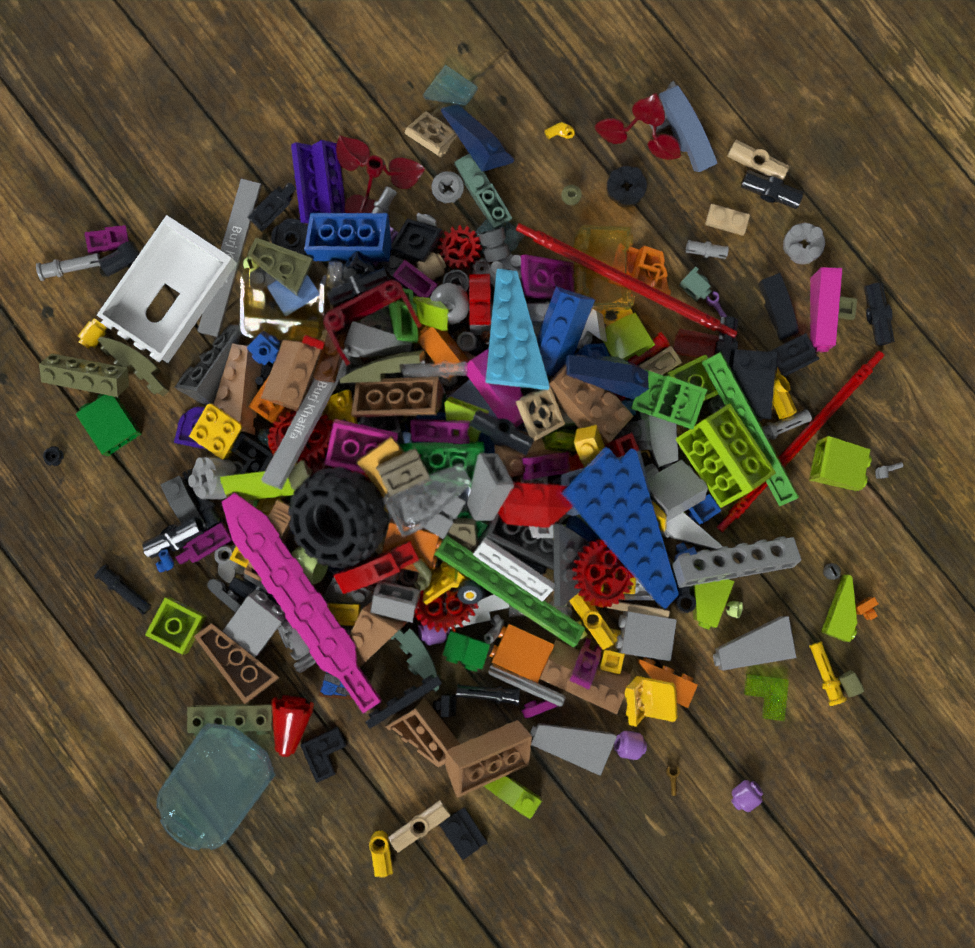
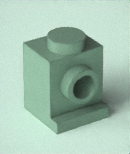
(696, 285)

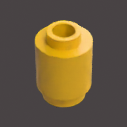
(91, 333)

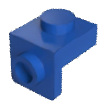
(704, 510)

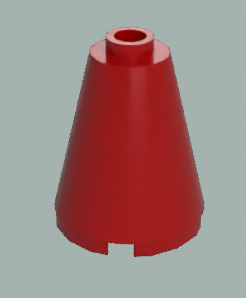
(289, 722)

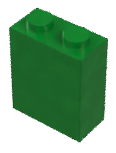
(108, 423)

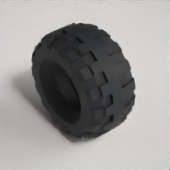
(355, 503)

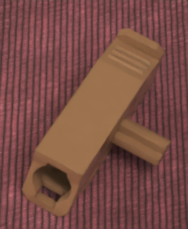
(280, 520)

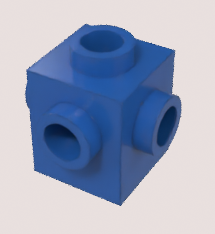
(258, 350)

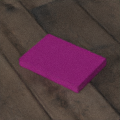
(543, 274)

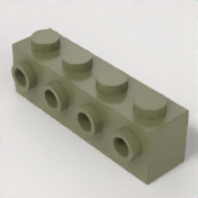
(84, 375)
(241, 716)

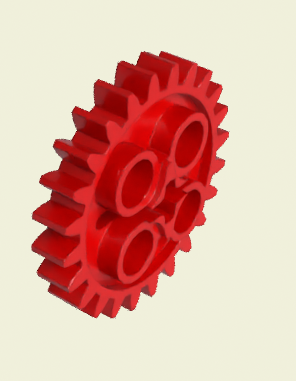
(317, 442)
(602, 574)
(438, 619)

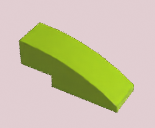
(431, 312)

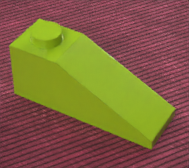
(842, 613)
(515, 795)

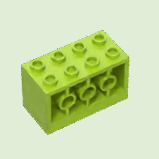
(725, 456)

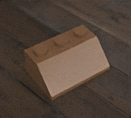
(291, 374)

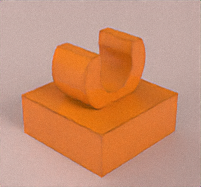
(866, 608)

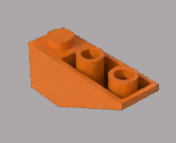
(684, 685)

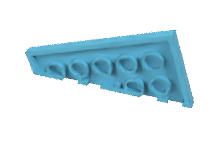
(513, 347)

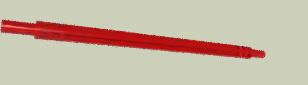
(626, 280)
(855, 381)

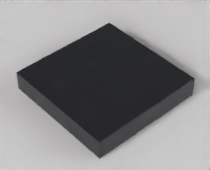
(416, 240)

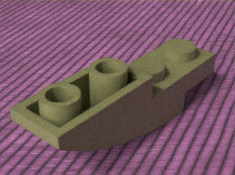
(132, 359)

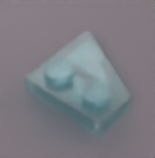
(450, 88)

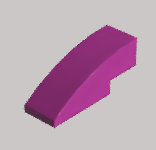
(414, 280)

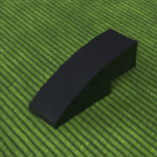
(779, 306)

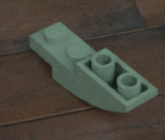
(483, 192)
(421, 660)

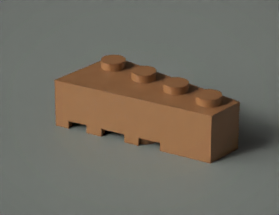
(239, 387)

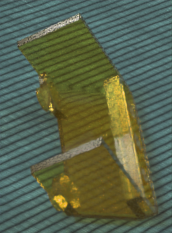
(293, 327)

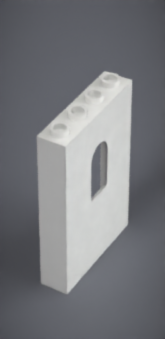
(182, 262)

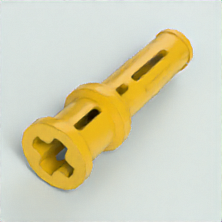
(830, 684)

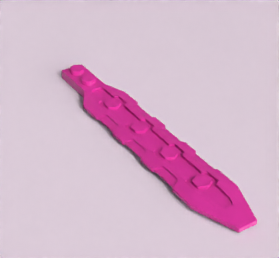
(297, 597)

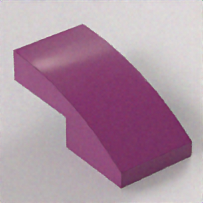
(106, 239)

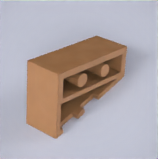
(372, 632)
(424, 730)

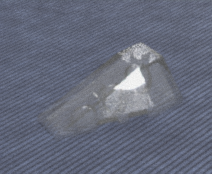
(421, 502)

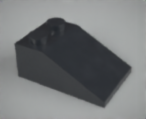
(757, 378)

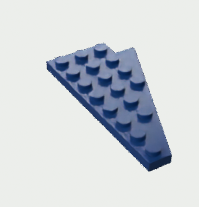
(619, 509)

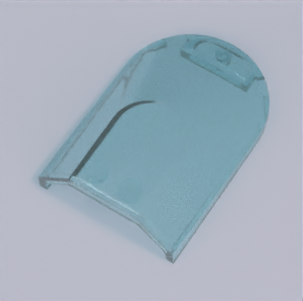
(213, 787)

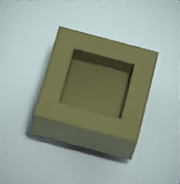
(847, 308)

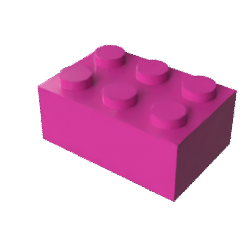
(352, 442)

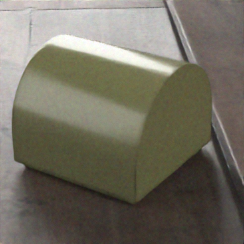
(851, 684)

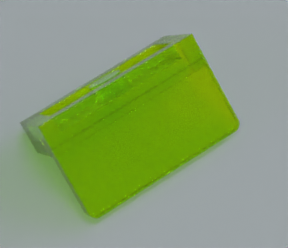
(560, 440)

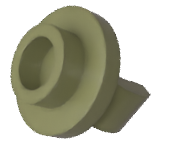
(571, 194)

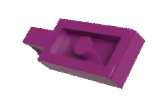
(205, 544)

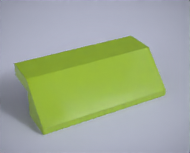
(252, 488)

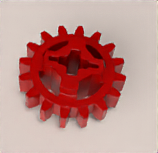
(468, 251)

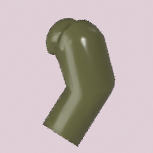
(424, 575)

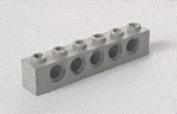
(688, 575)

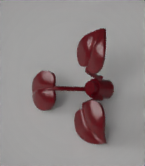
(651, 112)
(354, 152)

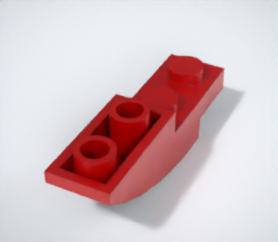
(376, 568)

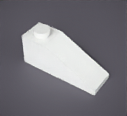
(686, 530)

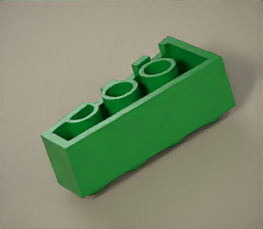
(446, 455)

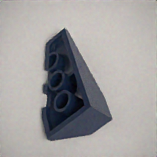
(479, 141)
(609, 373)

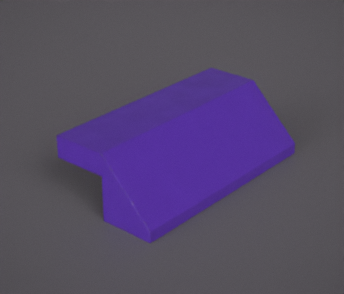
(317, 179)

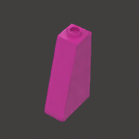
(824, 307)
(499, 397)

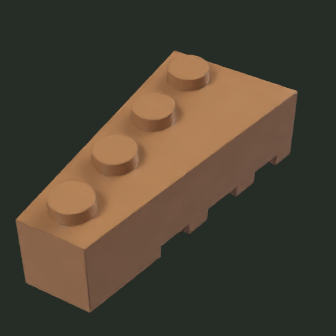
(239, 667)

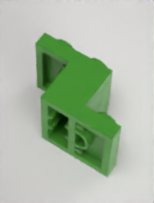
(671, 400)

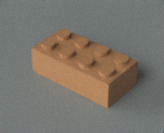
(589, 405)

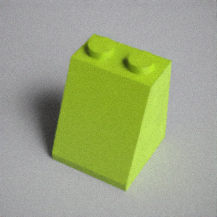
(840, 464)

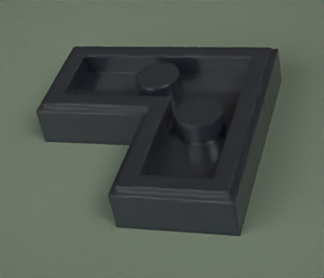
(318, 750)

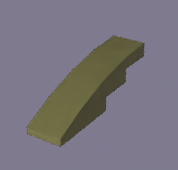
(377, 369)

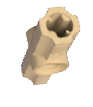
(745, 155)
(408, 834)

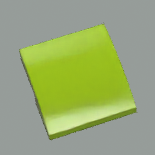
(627, 337)

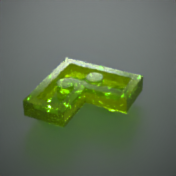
(774, 693)

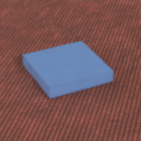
(288, 300)

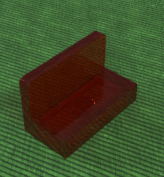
(694, 343)

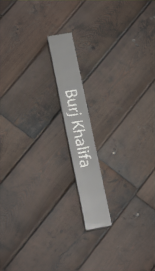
(232, 246)
(300, 430)

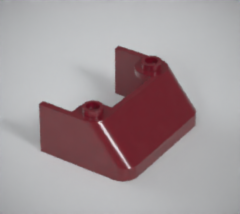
(363, 306)

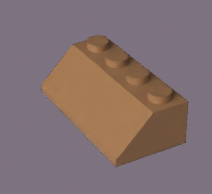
(398, 397)
(606, 689)
(488, 757)

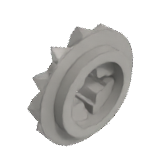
(447, 178)

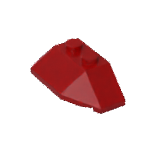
(534, 504)

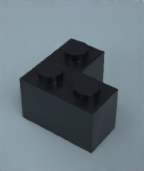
(254, 452)

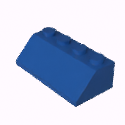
(341, 234)
(562, 328)

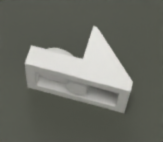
(593, 326)

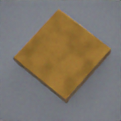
(382, 453)

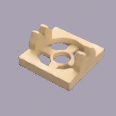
(427, 121)
(556, 417)

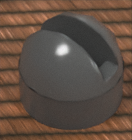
(828, 573)

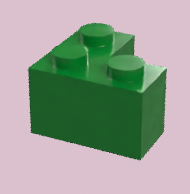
(467, 650)

